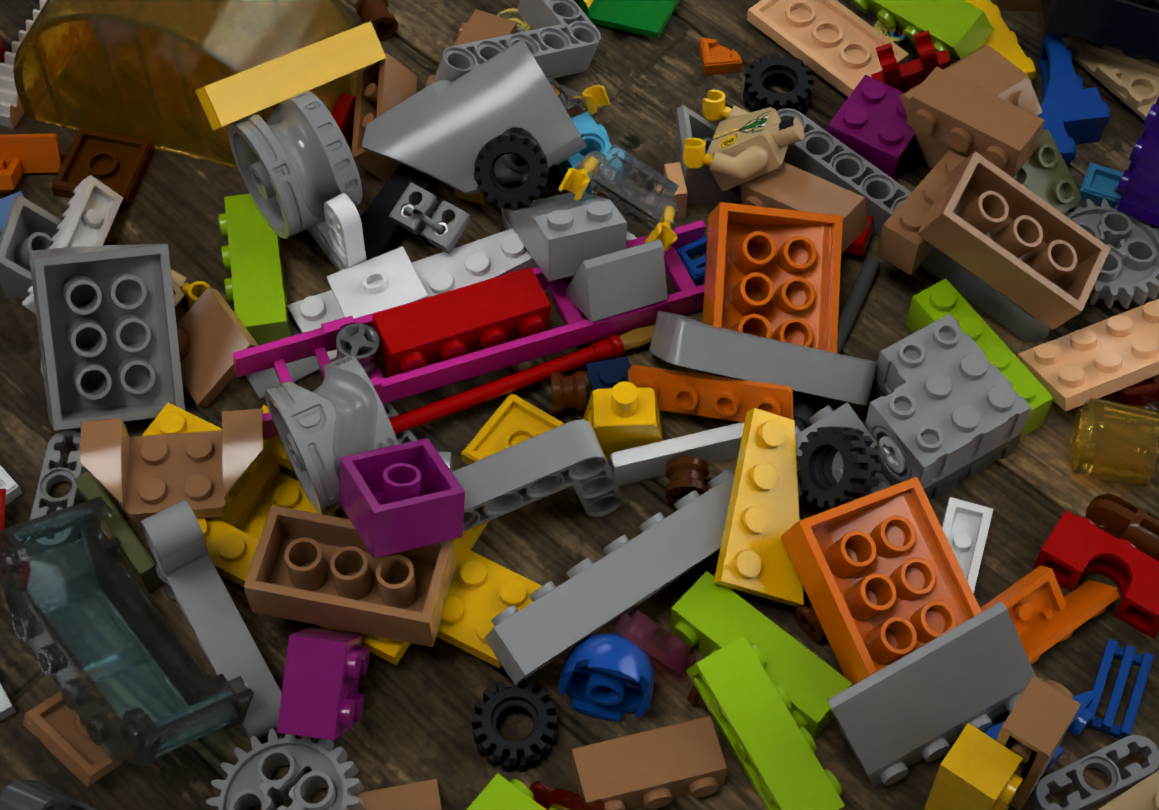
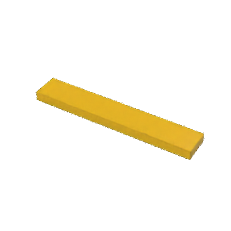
(289, 75)

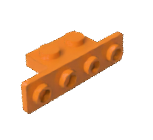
(27, 155)
(711, 394)
(1044, 614)

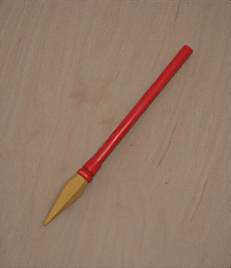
(599, 351)

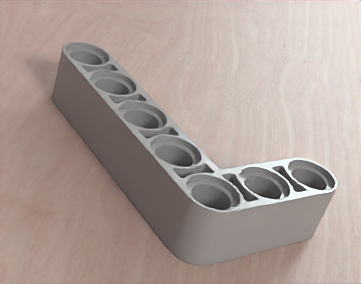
(560, 41)
(761, 359)
(537, 469)
(210, 611)

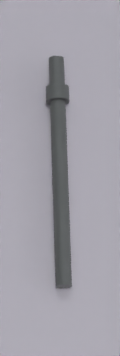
(804, 408)

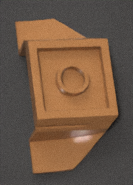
(167, 468)

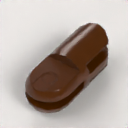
(1125, 522)

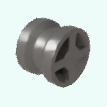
(359, 338)

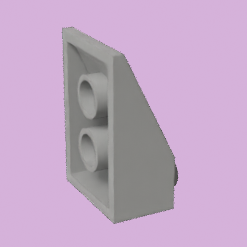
(568, 231)

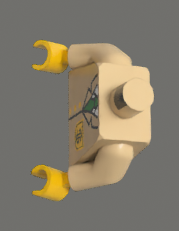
(743, 143)

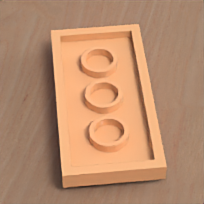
(825, 38)
(1098, 357)

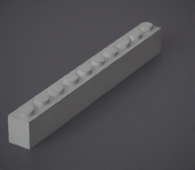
(630, 570)

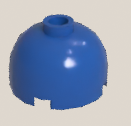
(608, 677)

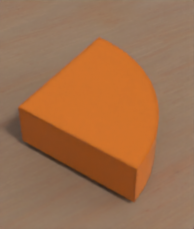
(717, 58)

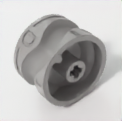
(294, 163)
(327, 424)

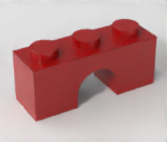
(1083, 549)

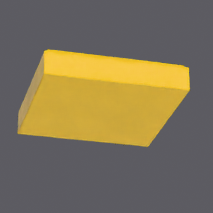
(509, 425)

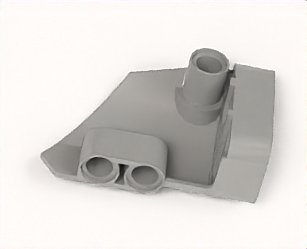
(452, 121)

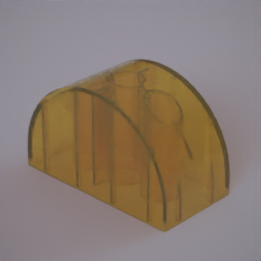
(139, 61)

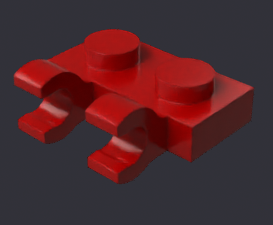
(914, 72)

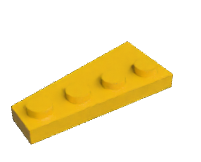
(761, 511)

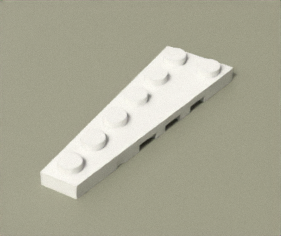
(438, 273)

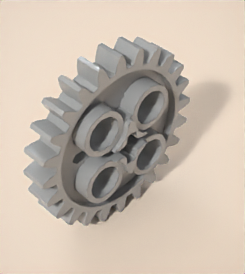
(1133, 260)
(251, 782)

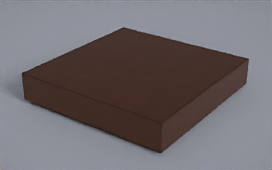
(108, 157)

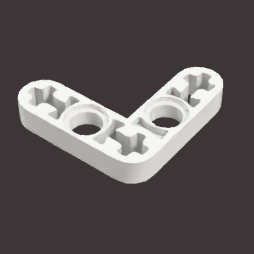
(340, 233)

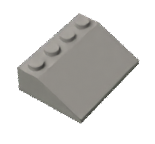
(106, 332)
(932, 694)

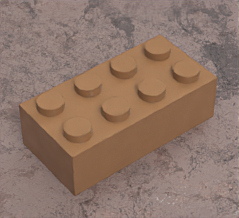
(1014, 241)
(324, 575)

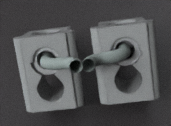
(437, 229)

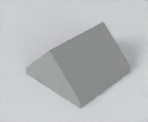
(699, 181)
(25, 230)
(620, 281)

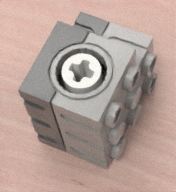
(941, 409)

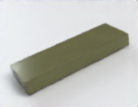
(130, 546)

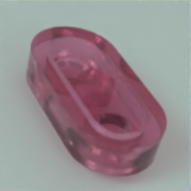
(642, 632)

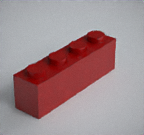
(461, 321)

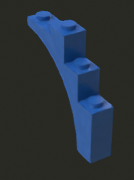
(1068, 110)

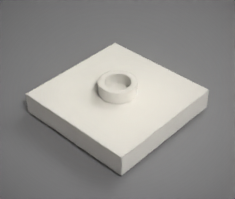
(377, 284)

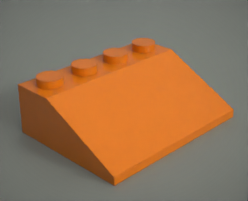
(774, 274)
(880, 577)

